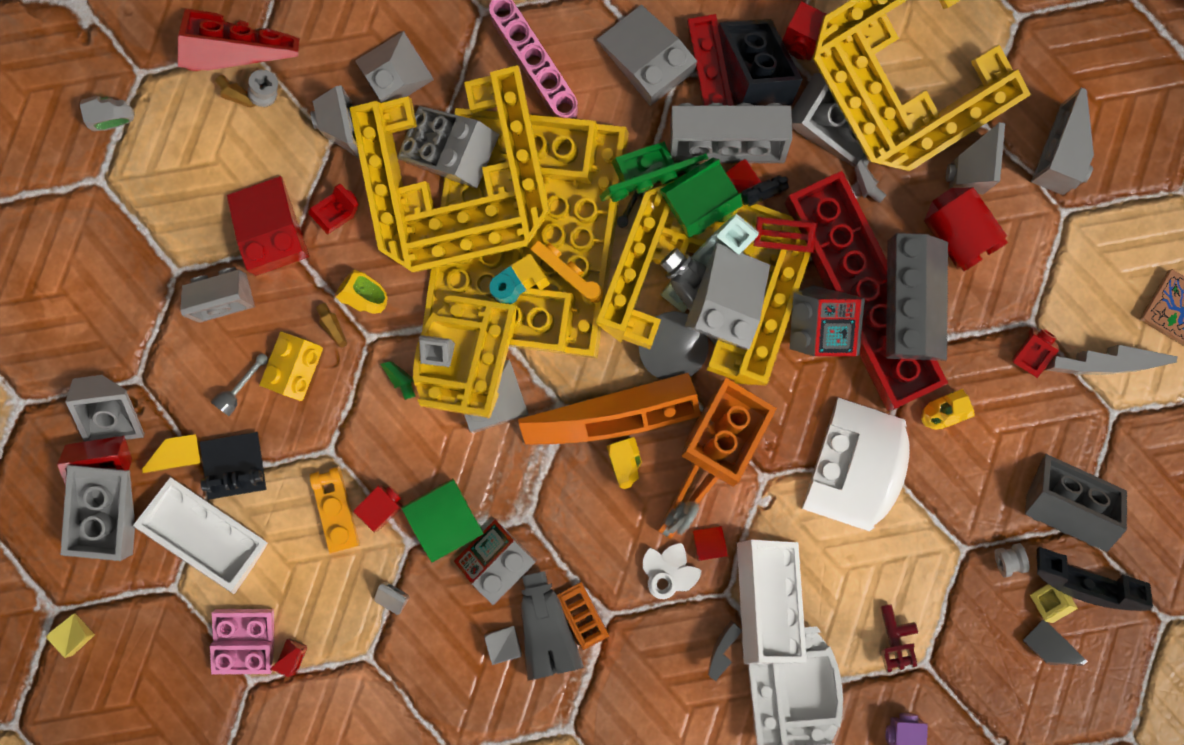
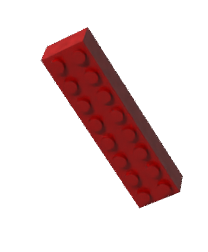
(855, 264)

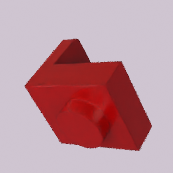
(334, 209)

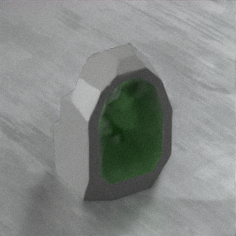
(105, 113)

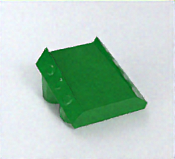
(702, 197)

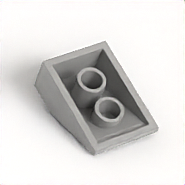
(648, 54)
(823, 123)
(1068, 147)
(729, 297)
(98, 514)

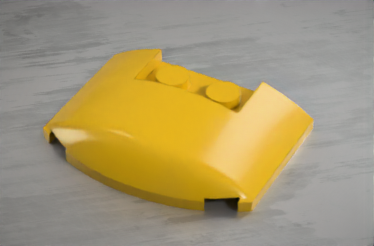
(481, 346)

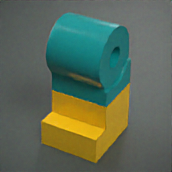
(517, 279)

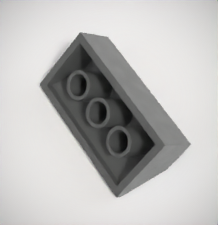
(917, 297)

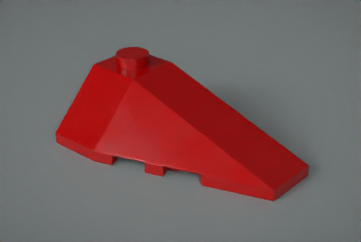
(214, 44)

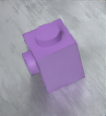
(906, 730)

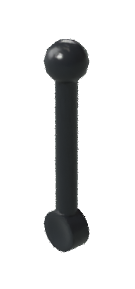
(622, 221)

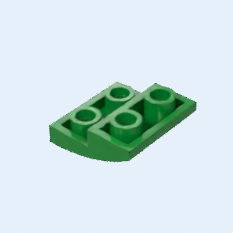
(442, 520)

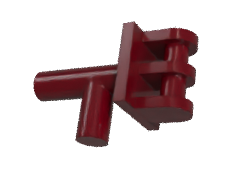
(894, 633)

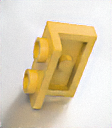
(291, 366)

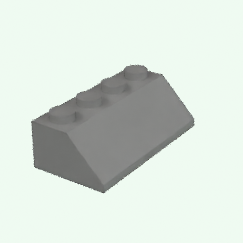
(731, 132)

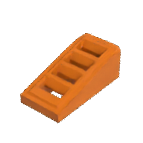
(594, 638)

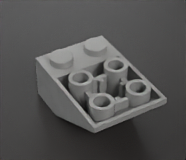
(449, 146)

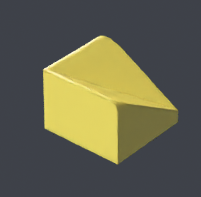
(1053, 603)
(70, 636)

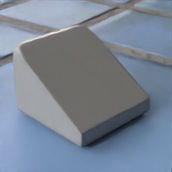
(391, 598)

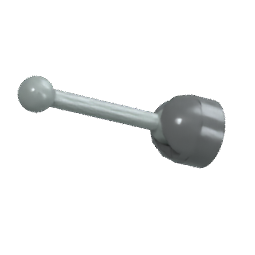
(226, 400)

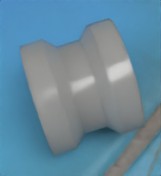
(267, 93)
(1012, 560)

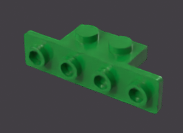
(644, 168)

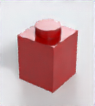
(378, 507)

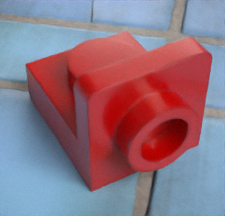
(1036, 351)

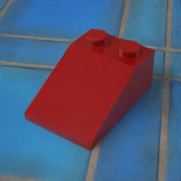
(266, 227)

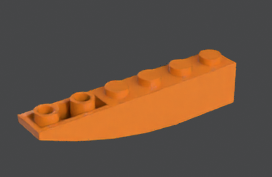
(615, 414)

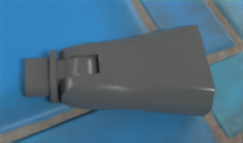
(685, 276)
(546, 631)

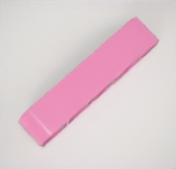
(530, 47)

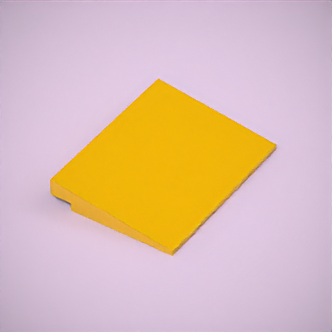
(575, 171)

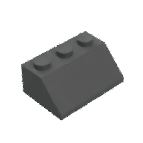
(1077, 503)

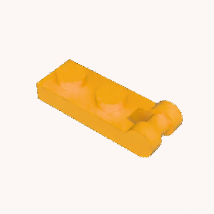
(569, 272)
(334, 510)

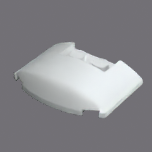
(859, 466)
(798, 699)

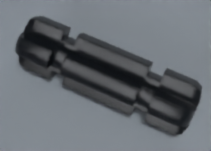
(764, 190)

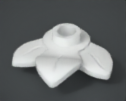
(672, 567)

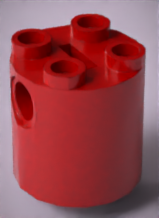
(966, 225)

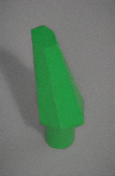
(399, 379)

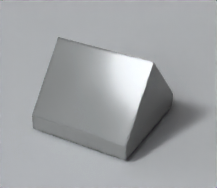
(436, 351)

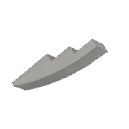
(1117, 360)

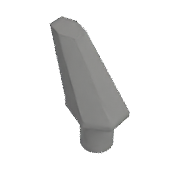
(868, 182)

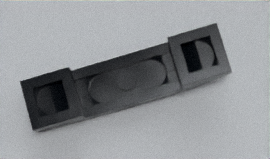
(1122, 594)

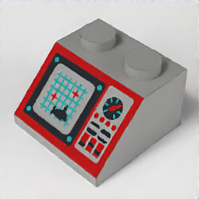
(494, 562)

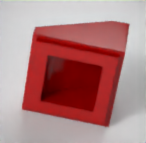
(709, 543)

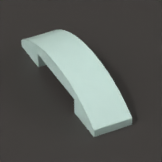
(733, 234)

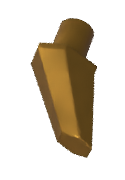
(233, 92)
(331, 324)

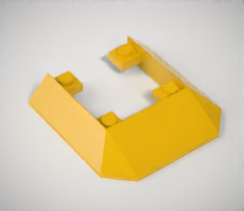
(910, 131)
(405, 217)
(655, 236)

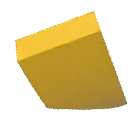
(174, 453)

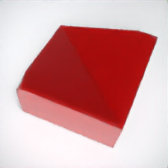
(743, 176)
(290, 658)

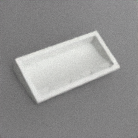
(201, 535)
(771, 602)

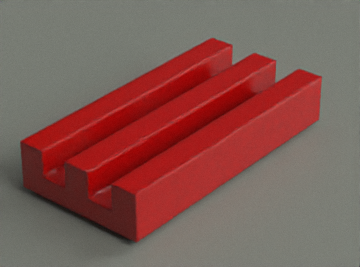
(782, 222)

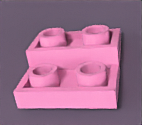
(242, 641)

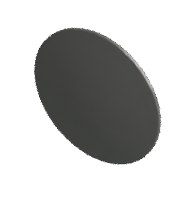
(675, 348)

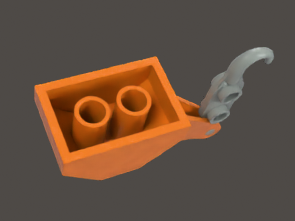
(721, 445)

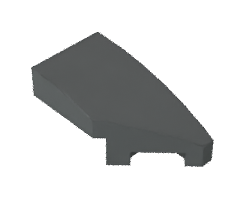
(1052, 646)
(719, 661)

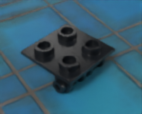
(232, 466)

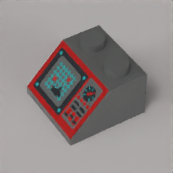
(826, 322)

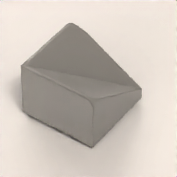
(503, 645)

